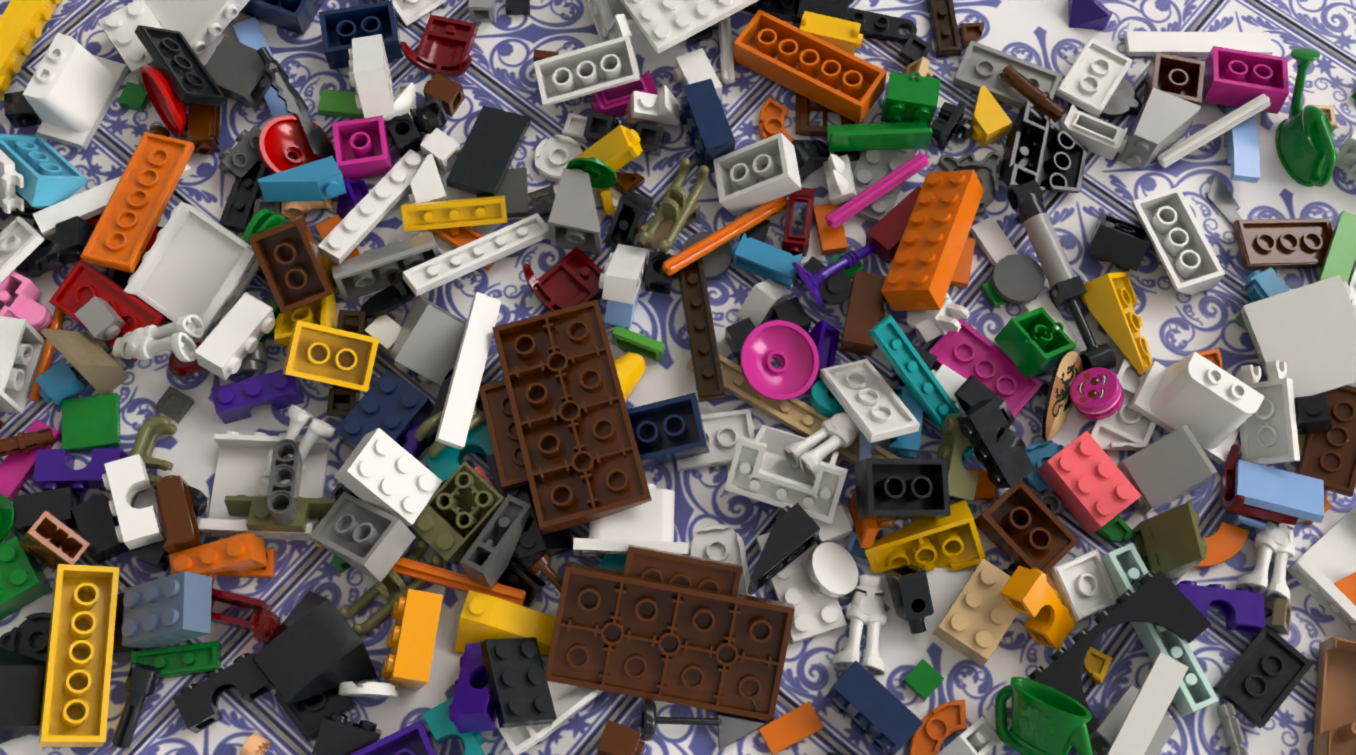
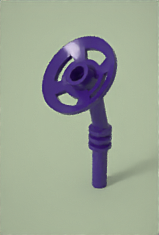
(846, 261)

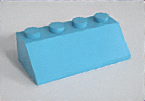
(45, 171)

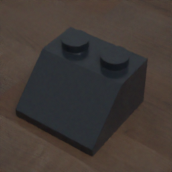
(1118, 242)

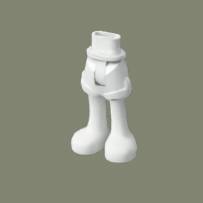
(147, 341)
(315, 431)
(837, 431)
(1274, 541)
(866, 610)

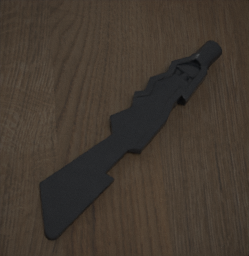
(295, 105)

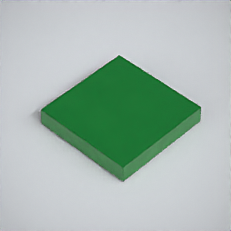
(91, 422)

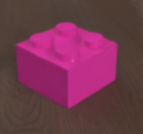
(362, 147)

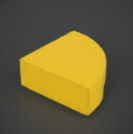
(607, 202)
(1096, 665)

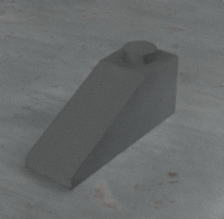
(496, 543)

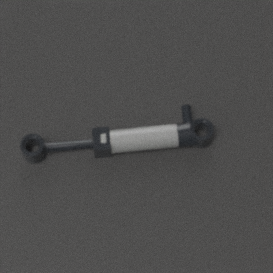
(1065, 287)

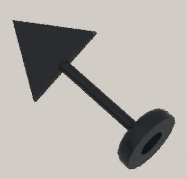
(730, 726)

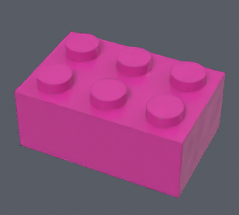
(1239, 76)

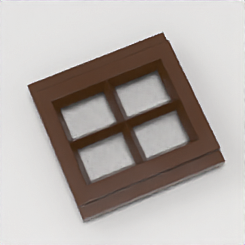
(813, 118)

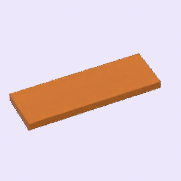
(138, 202)

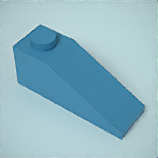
(307, 182)

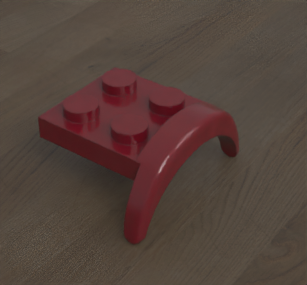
(443, 47)
(567, 283)
(1235, 504)

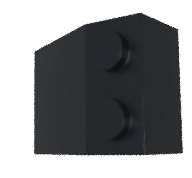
(789, 538)

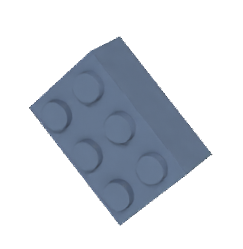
(167, 610)

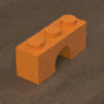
(234, 553)

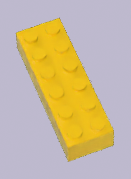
(79, 656)

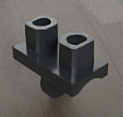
(953, 115)

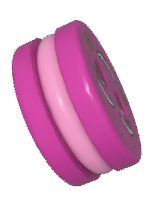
(1096, 393)

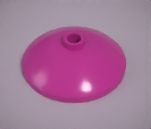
(792, 350)

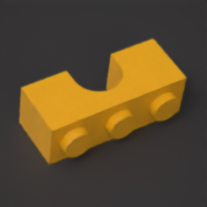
(1032, 595)

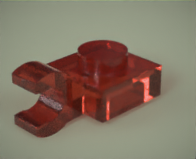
(264, 625)

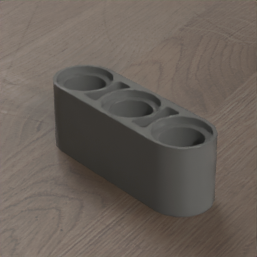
(287, 493)

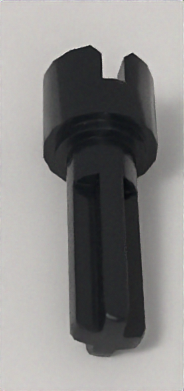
(140, 684)

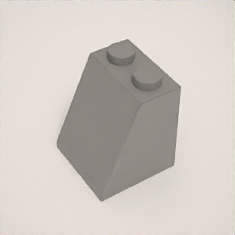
(1157, 127)
(574, 214)
(428, 341)
(1167, 470)
(1110, 721)

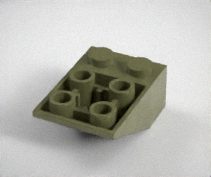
(457, 513)
(1171, 541)

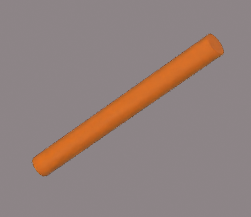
(47, 355)

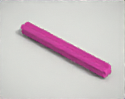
(877, 190)

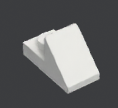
(657, 108)

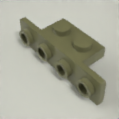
(259, 517)

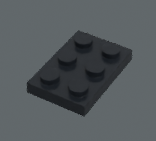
(1262, 676)
(518, 682)

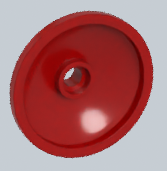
(164, 100)
(285, 138)

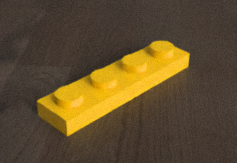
(454, 213)

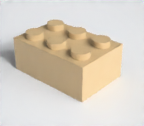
(978, 615)

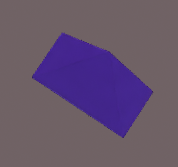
(1088, 14)
(356, 191)
(826, 341)

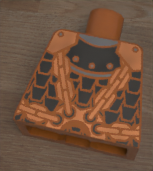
(52, 541)

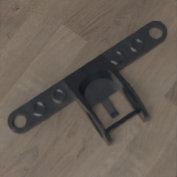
(872, 24)

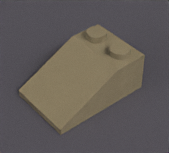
(89, 358)

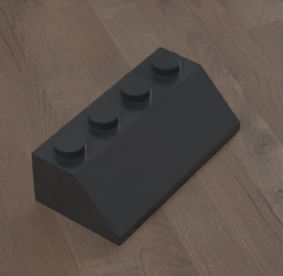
(532, 541)

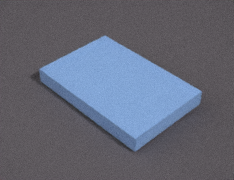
(1280, 491)

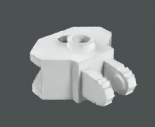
(933, 323)

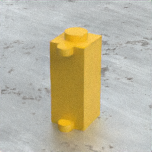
(833, 30)
(615, 148)

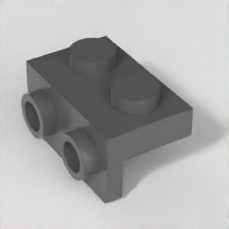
(243, 155)

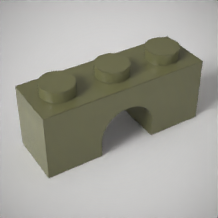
(960, 481)

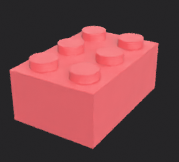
(1088, 483)

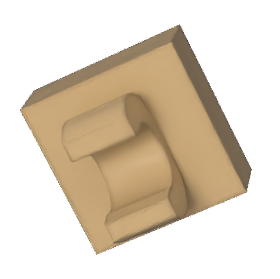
(920, 66)

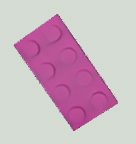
(974, 355)

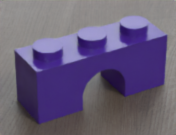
(238, 398)
(56, 469)
(1241, 606)
(472, 703)

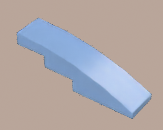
(1243, 150)

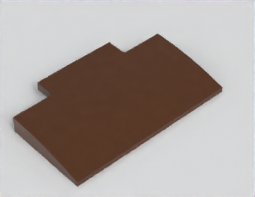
(563, 419)
(671, 634)

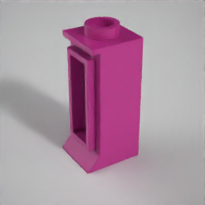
(615, 99)

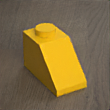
(988, 119)

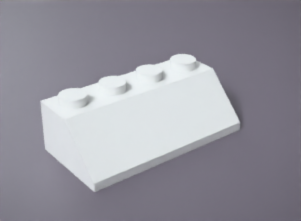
(587, 70)
(1179, 241)

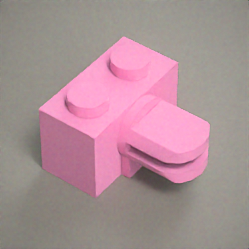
(19, 300)

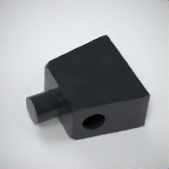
(906, 586)

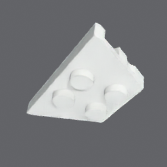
(1126, 428)

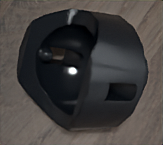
(429, 116)
(836, 288)

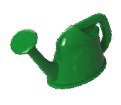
(1306, 137)
(1041, 720)

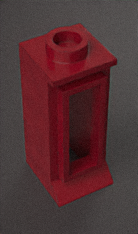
(794, 243)
(239, 601)

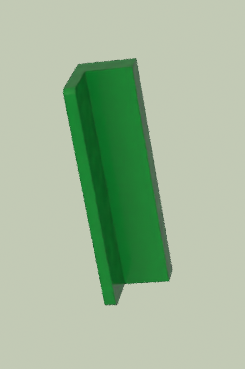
(878, 136)

